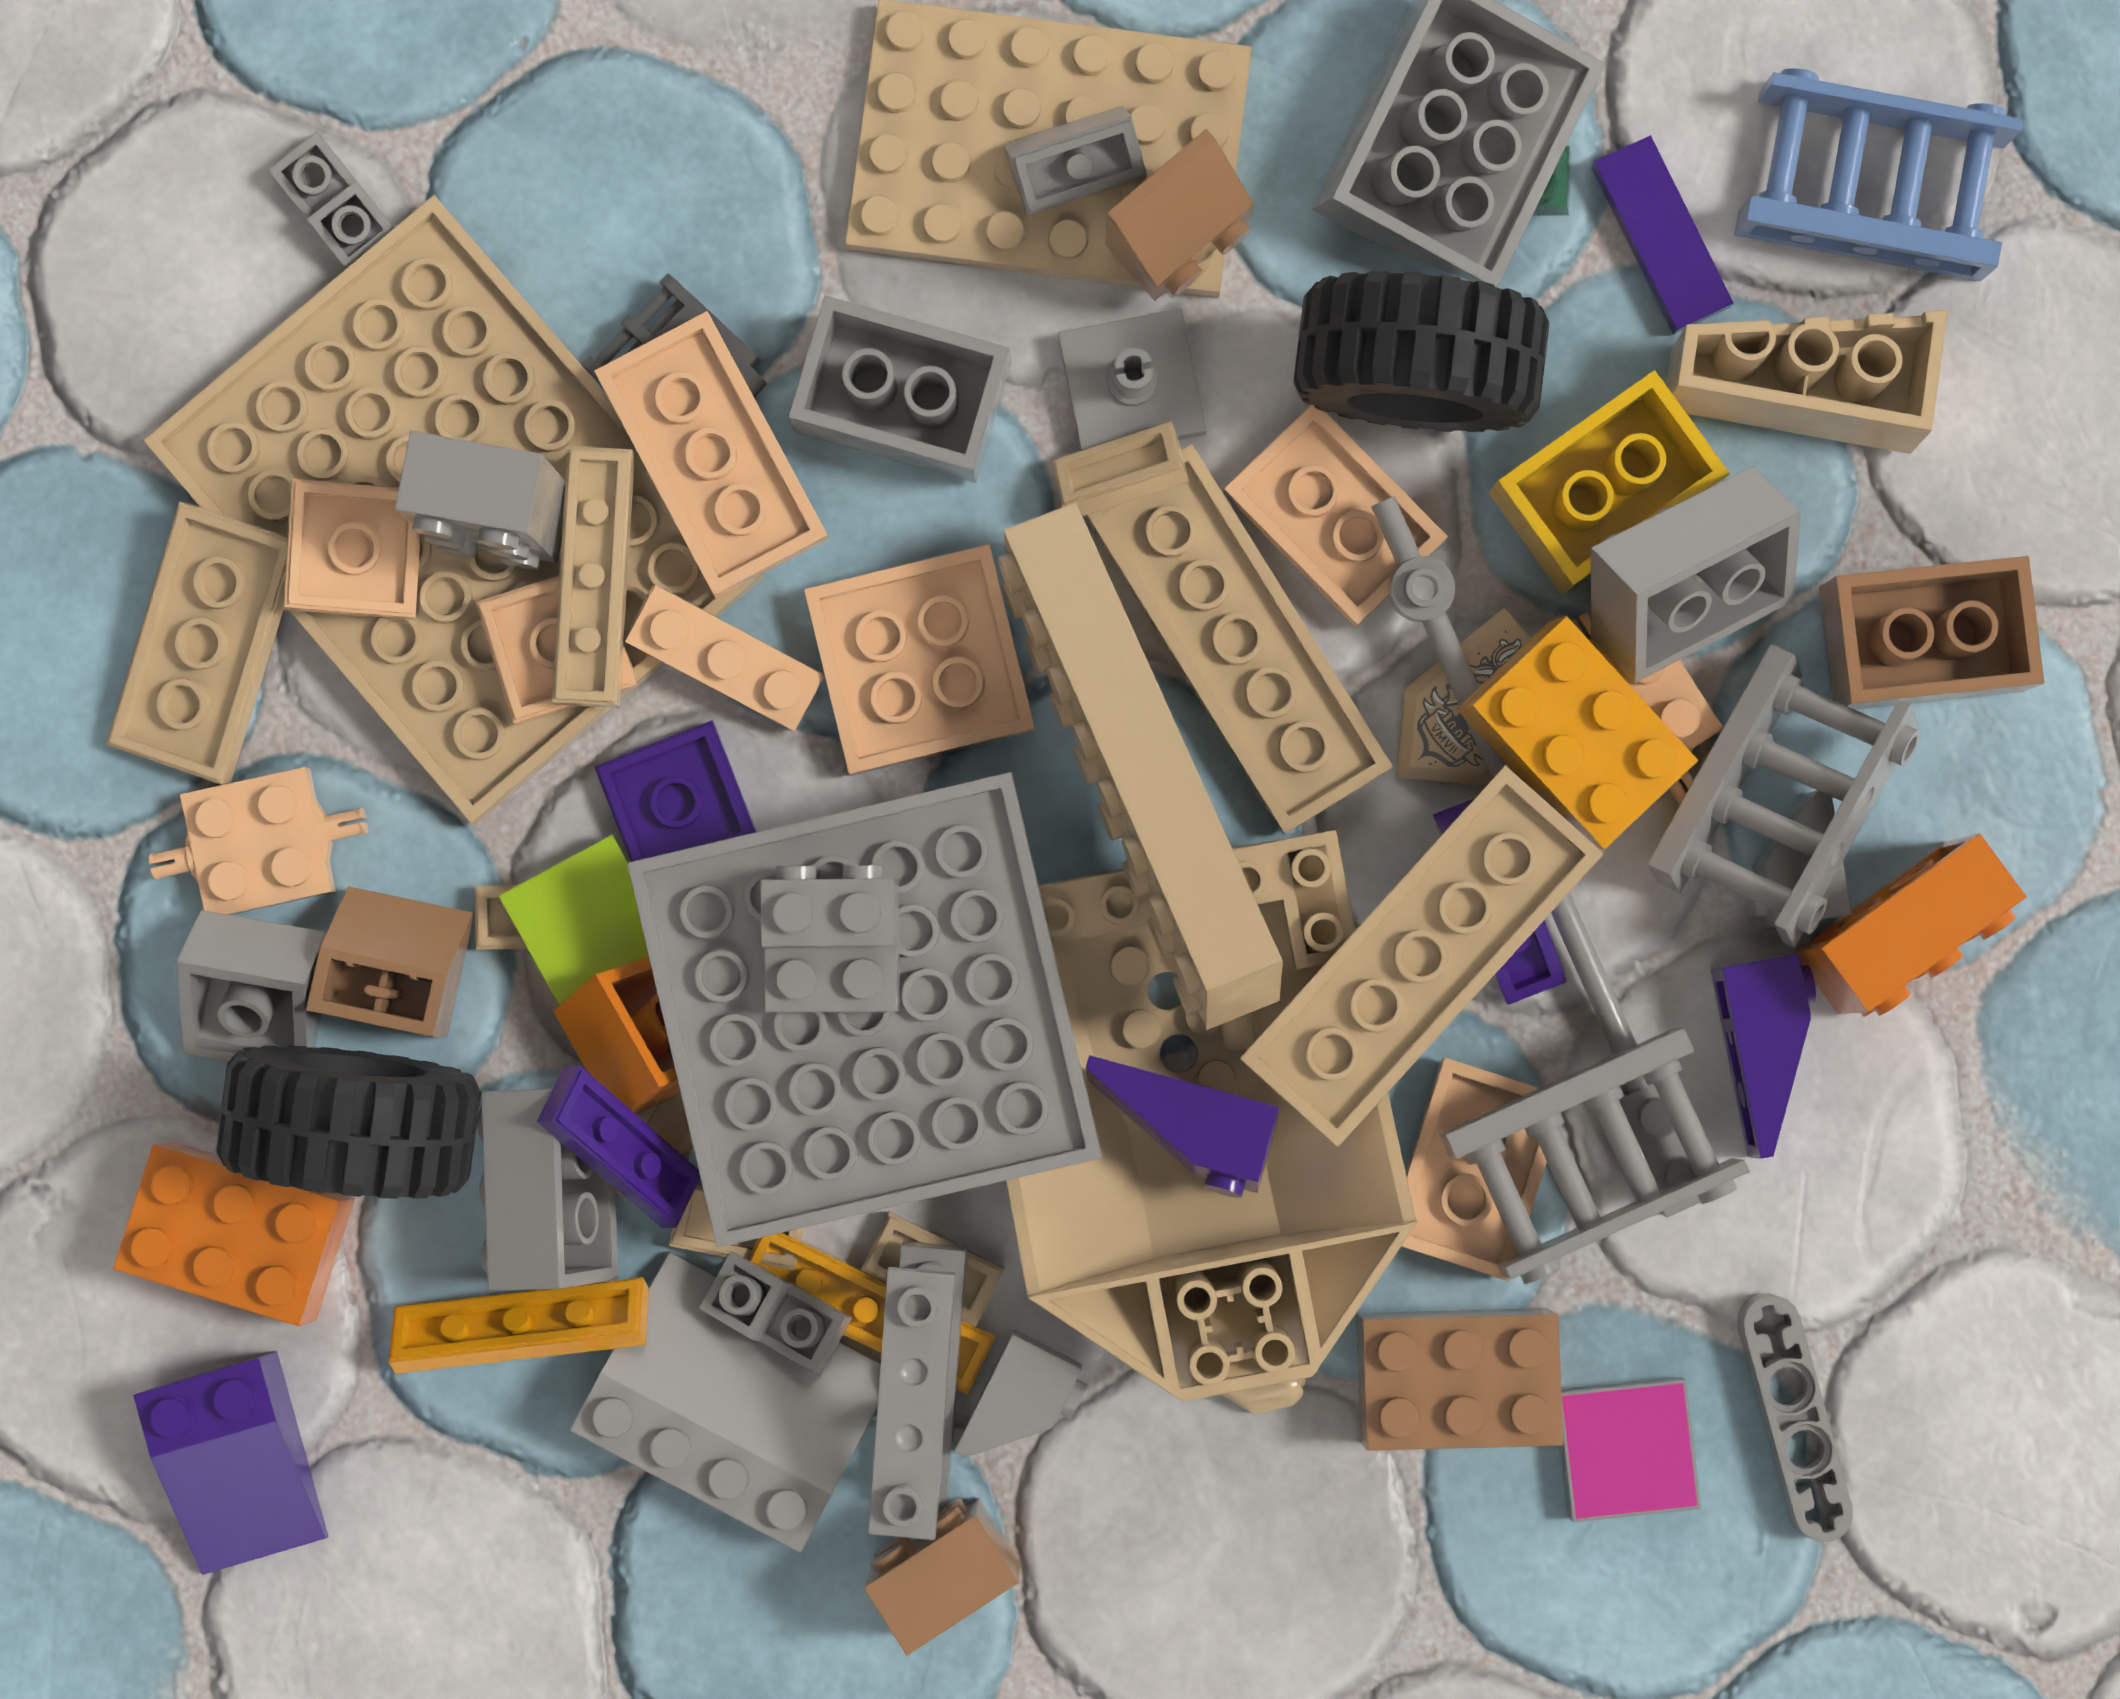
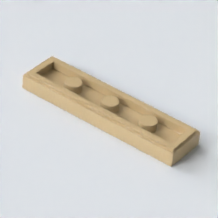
(593, 577)

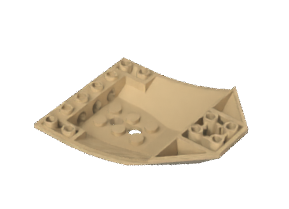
(1132, 1244)

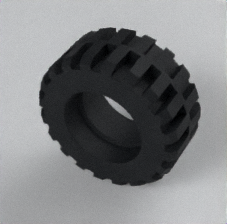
(1421, 351)
(348, 1122)

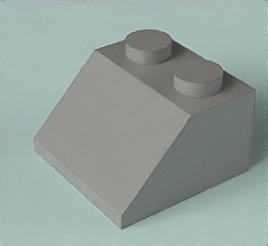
(246, 985)

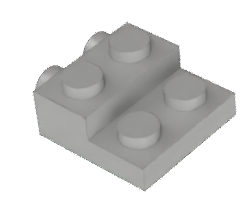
(831, 941)

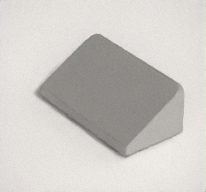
(1076, 159)

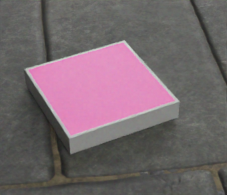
(1628, 1450)

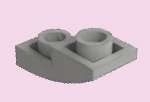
(331, 199)
(775, 1312)

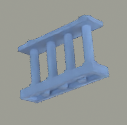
(1837, 224)

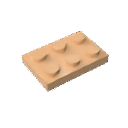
(1314, 505)
(1449, 1194)

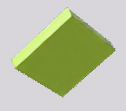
(579, 918)

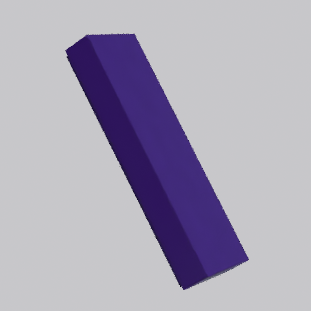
(1662, 234)
(619, 1146)

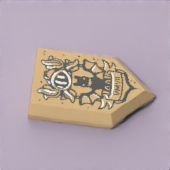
(1433, 733)

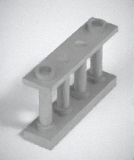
(1748, 744)
(1541, 1118)
(917, 1390)

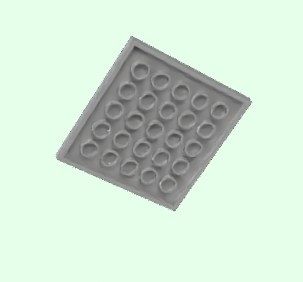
(869, 1109)

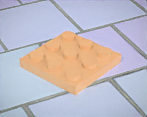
(919, 660)

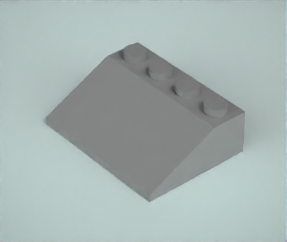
(1459, 136)
(730, 1412)

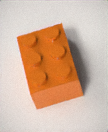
(1912, 927)
(232, 1235)

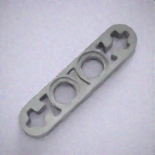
(1802, 1414)

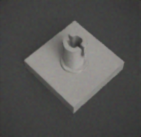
(1132, 378)

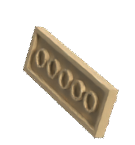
(1241, 646)
(1421, 956)

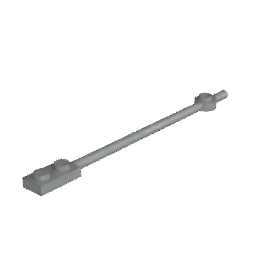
(1641, 1101)

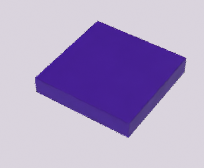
(675, 794)

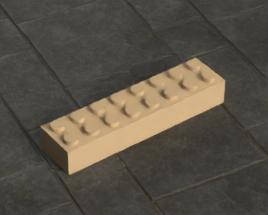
(1141, 769)

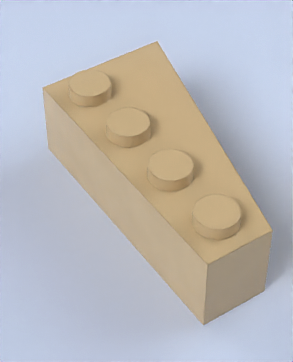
(1816, 377)

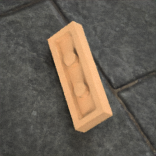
(723, 657)

